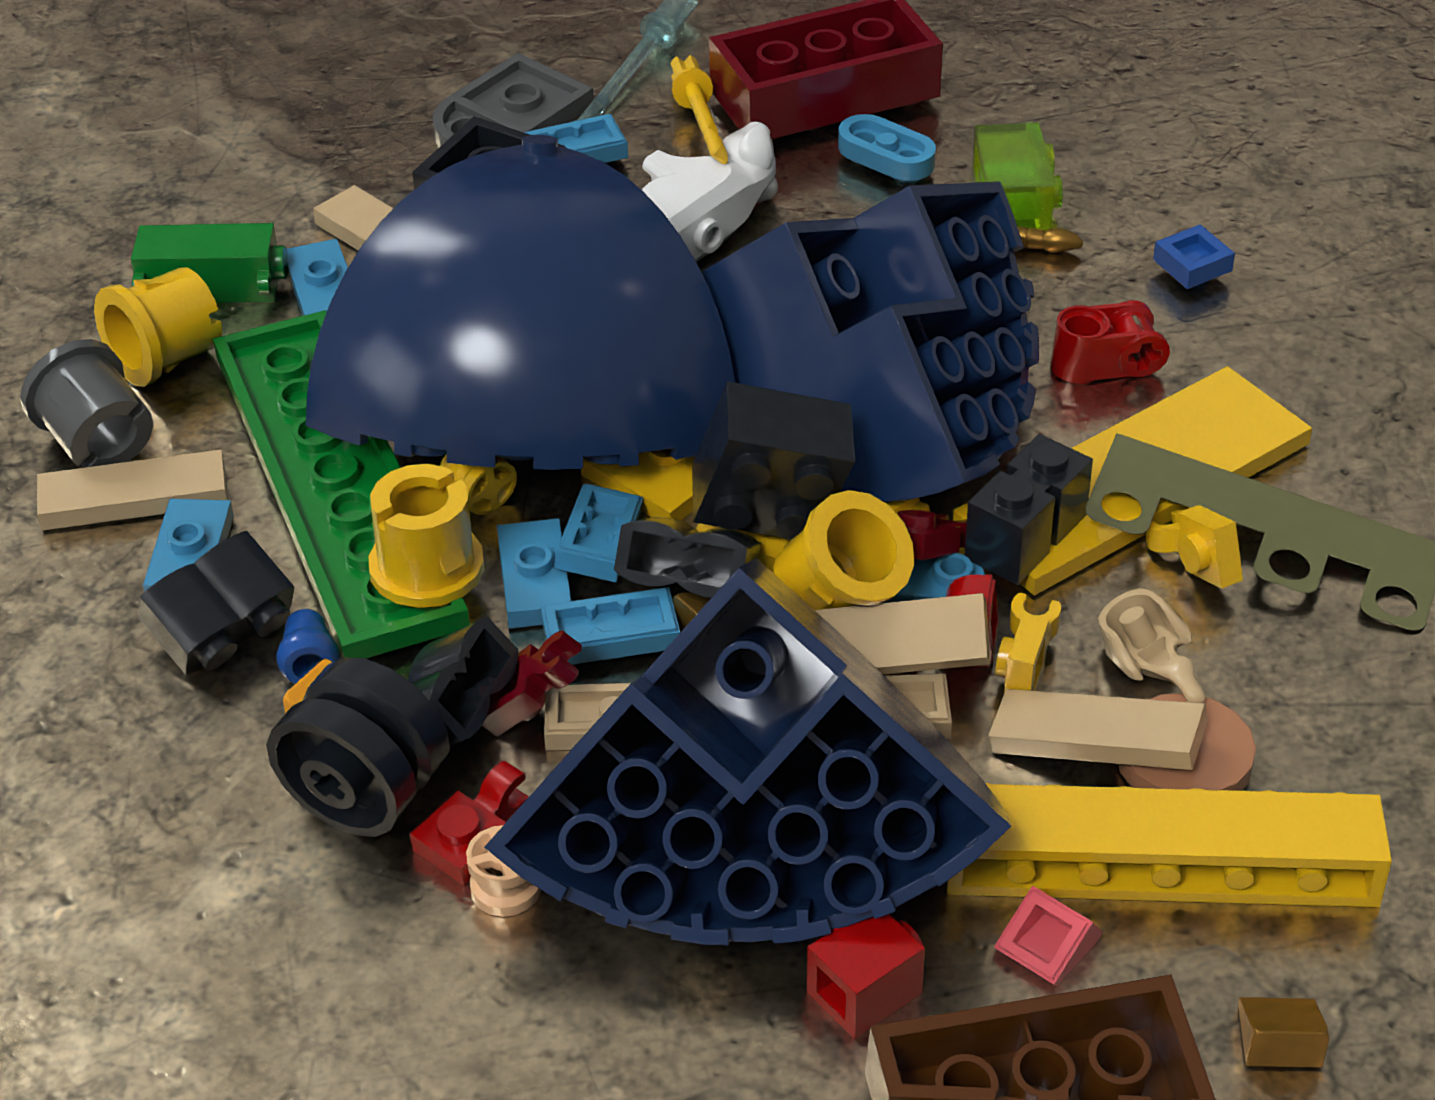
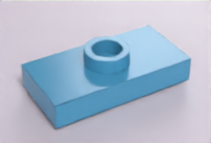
(592, 136)
(315, 274)
(594, 531)
(188, 533)
(529, 570)
(615, 624)

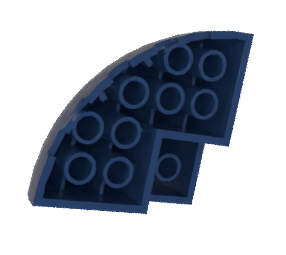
(901, 317)
(522, 319)
(753, 786)

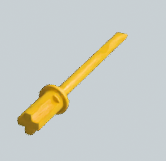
(693, 90)

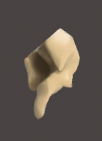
(1143, 638)

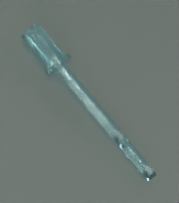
(658, 30)

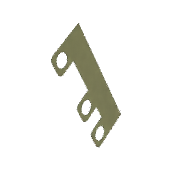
(1284, 518)

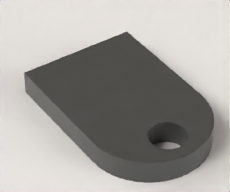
(515, 95)

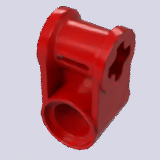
(1100, 343)

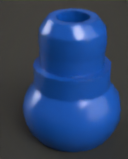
(304, 644)

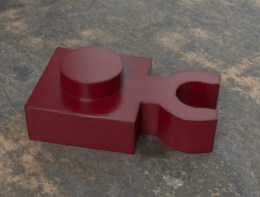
(933, 533)
(534, 675)

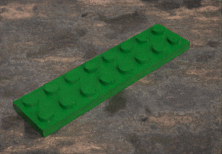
(323, 489)

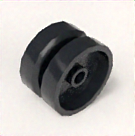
(358, 746)

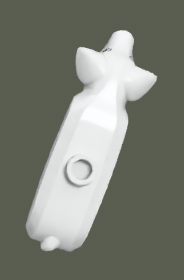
(711, 198)

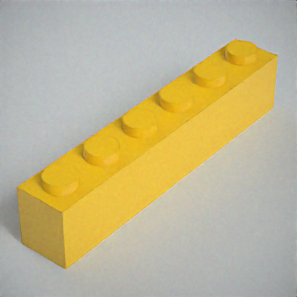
(1185, 846)

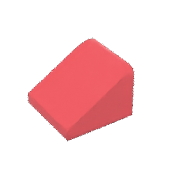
(1047, 937)

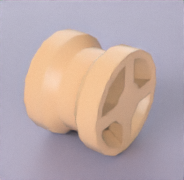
(496, 894)

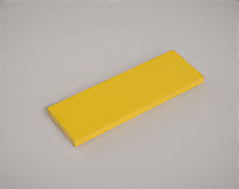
(1212, 421)

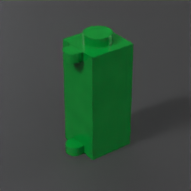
(233, 259)

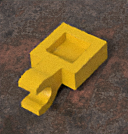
(1204, 543)
(1023, 657)

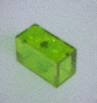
(1024, 167)

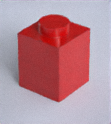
(865, 971)

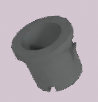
(87, 404)

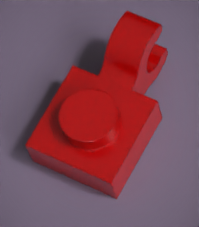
(448, 831)

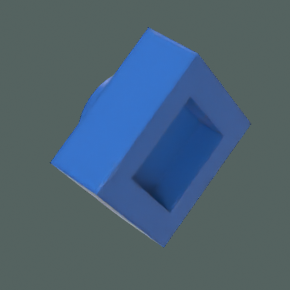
(1193, 256)

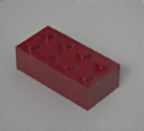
(826, 66)

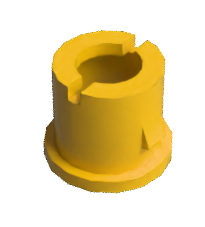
(157, 323)
(423, 537)
(848, 553)

